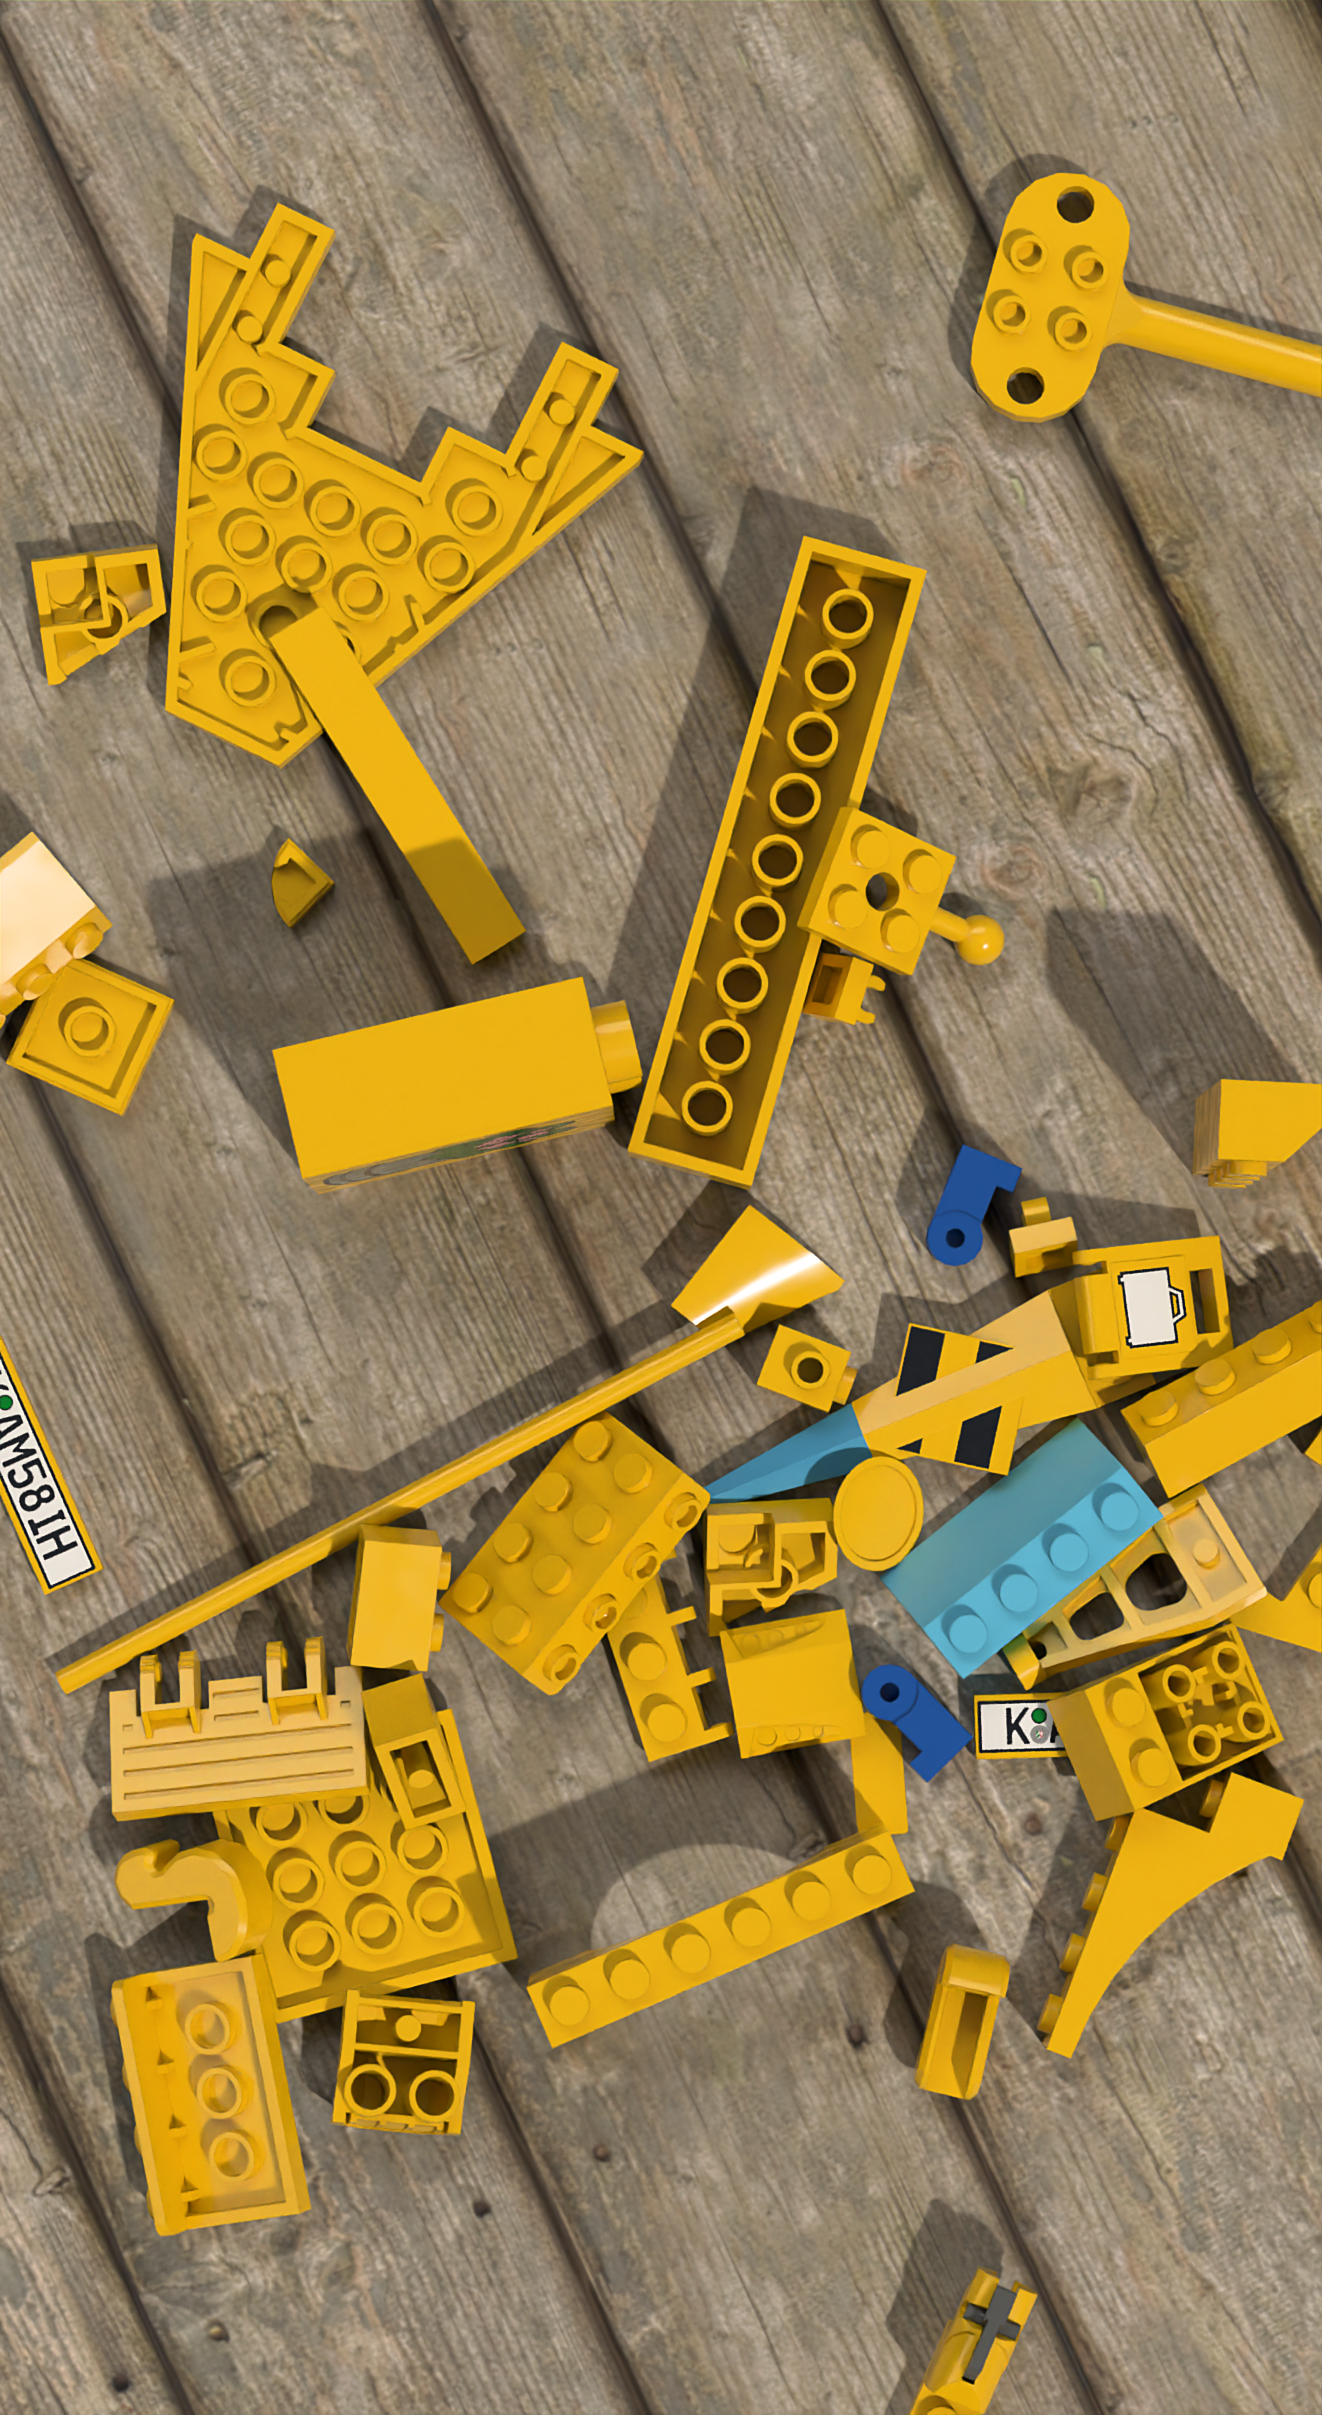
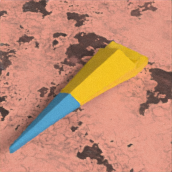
(1042, 1367)

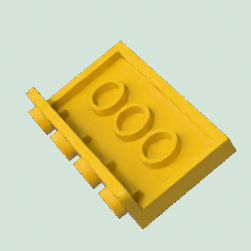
(575, 1551)
(209, 2094)

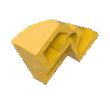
(94, 602)
(756, 1275)
(764, 1554)

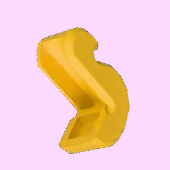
(214, 1872)
(961, 2021)

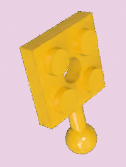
(915, 883)

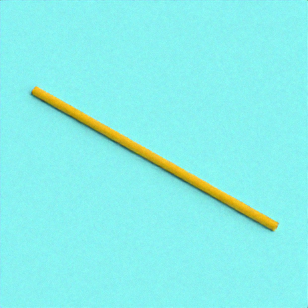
(400, 1503)

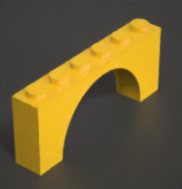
(659, 1964)

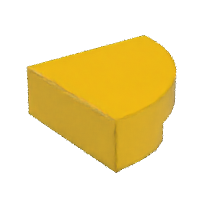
(297, 883)

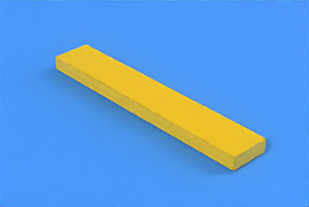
(397, 784)

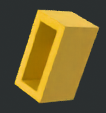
(396, 1598)

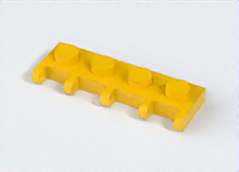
(659, 1676)

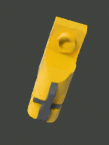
(974, 2347)

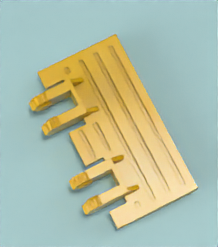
(239, 1747)

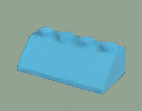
(1021, 1547)

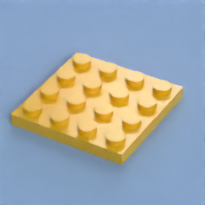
(368, 1899)

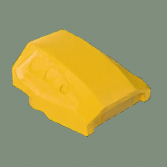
(793, 1683)
(403, 2064)

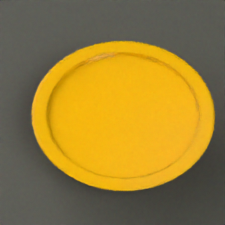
(878, 1513)

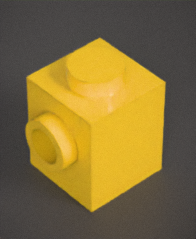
(807, 1370)

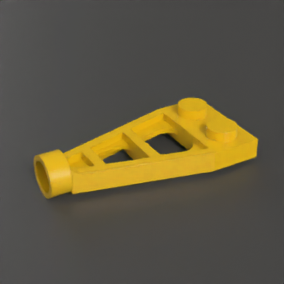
(1206, 1555)

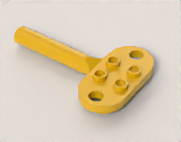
(1063, 300)

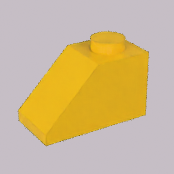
(412, 1751)

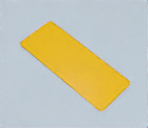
(879, 1777)

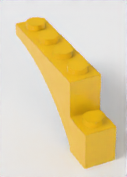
(1151, 1875)

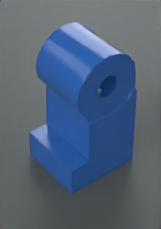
(955, 1228)
(899, 1697)

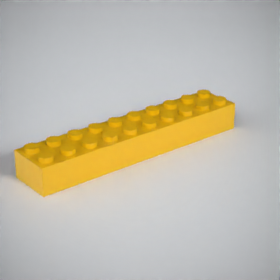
(744, 954)

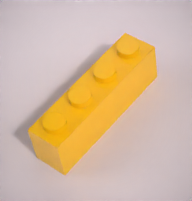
(1231, 1404)

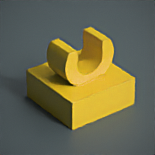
(840, 989)
(1041, 1242)

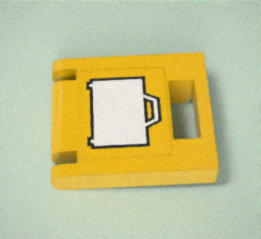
(1146, 1306)

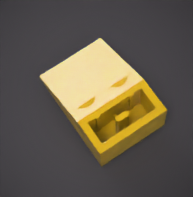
(1164, 1722)

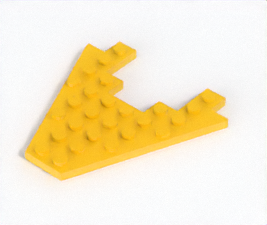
(299, 522)

